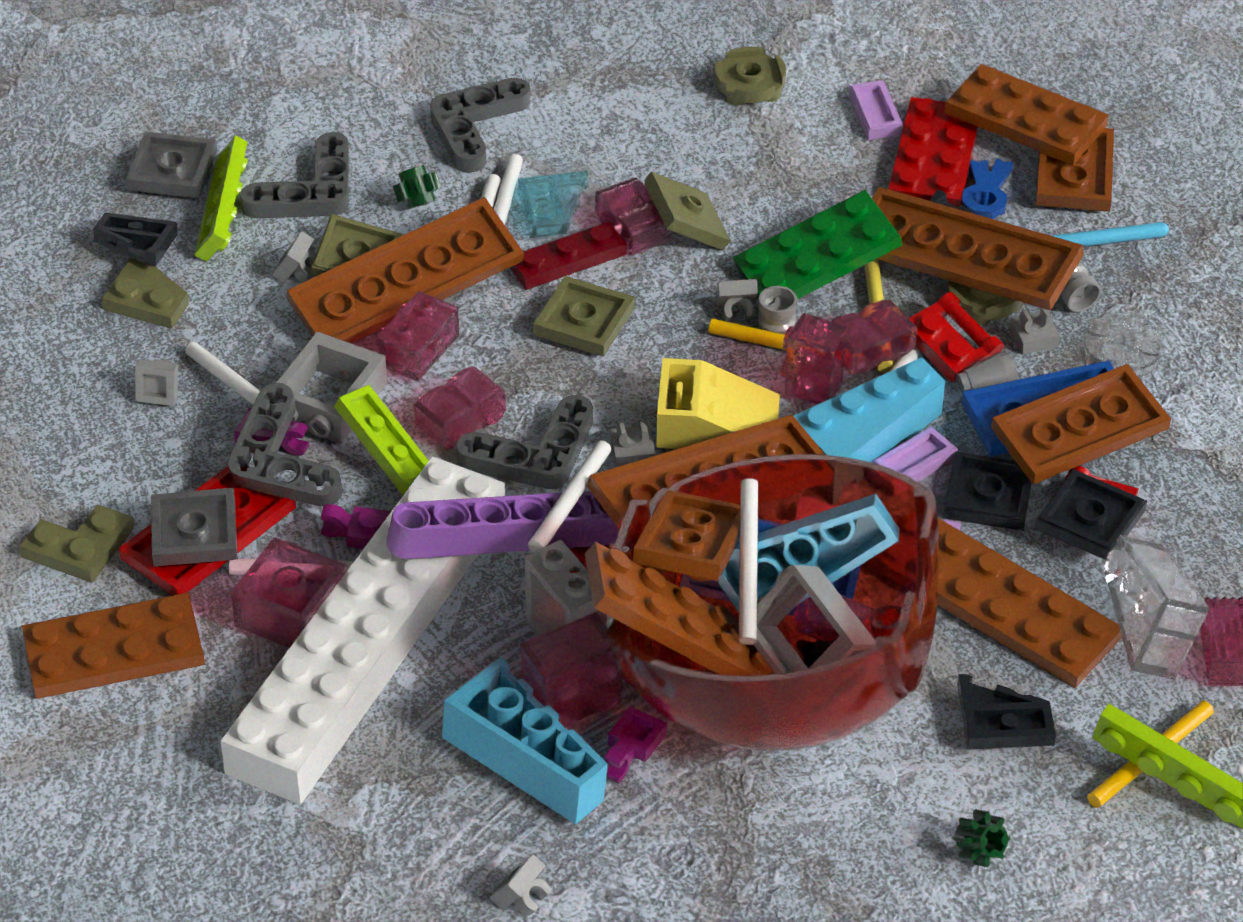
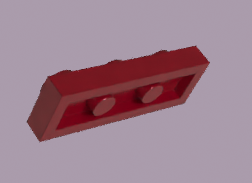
(569, 255)

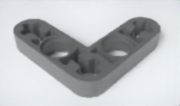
(450, 116)
(329, 191)
(535, 458)
(270, 463)

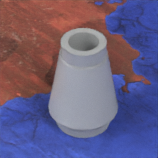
(988, 372)

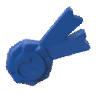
(985, 195)

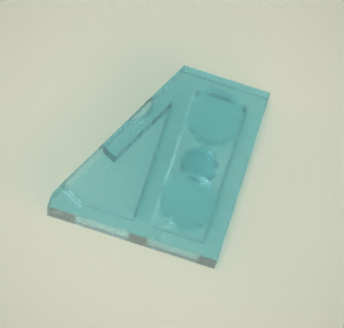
(551, 201)

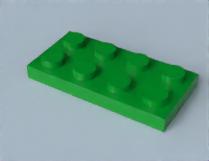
(821, 247)

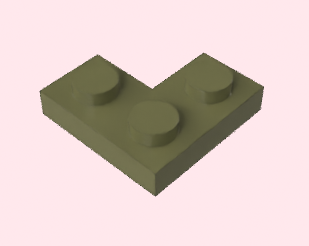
(81, 551)

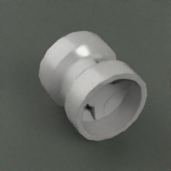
(1081, 290)
(777, 309)

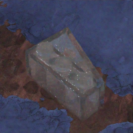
(1153, 606)

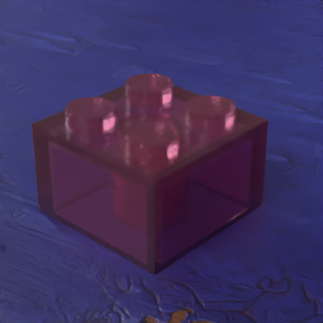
(283, 591)
(573, 669)

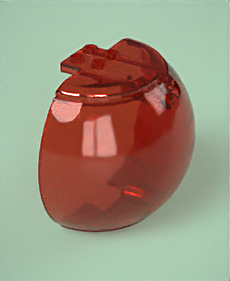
(819, 702)

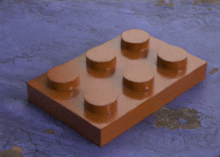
(1080, 185)
(690, 536)

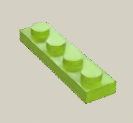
(220, 200)
(1170, 763)

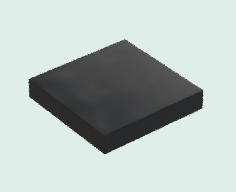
(987, 492)
(1090, 514)

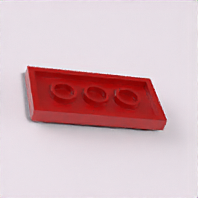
(933, 152)
(254, 516)

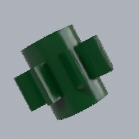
(416, 186)
(981, 838)

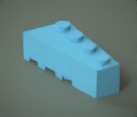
(877, 413)
(830, 539)
(524, 742)

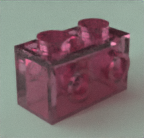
(418, 335)
(814, 359)

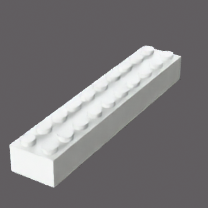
(348, 651)

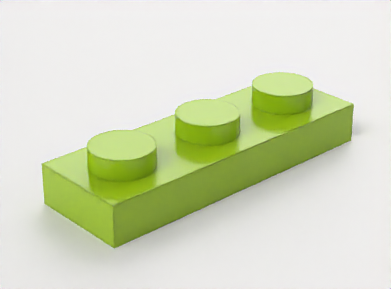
(382, 436)

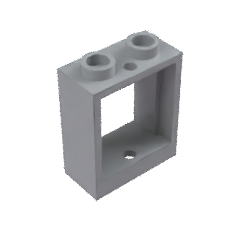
(337, 360)
(790, 588)
(554, 593)

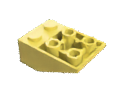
(707, 402)

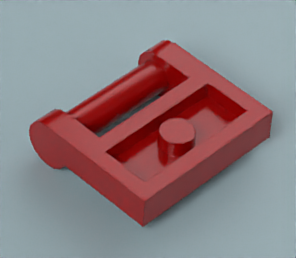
(944, 345)

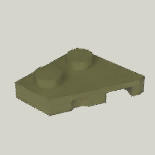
(146, 295)

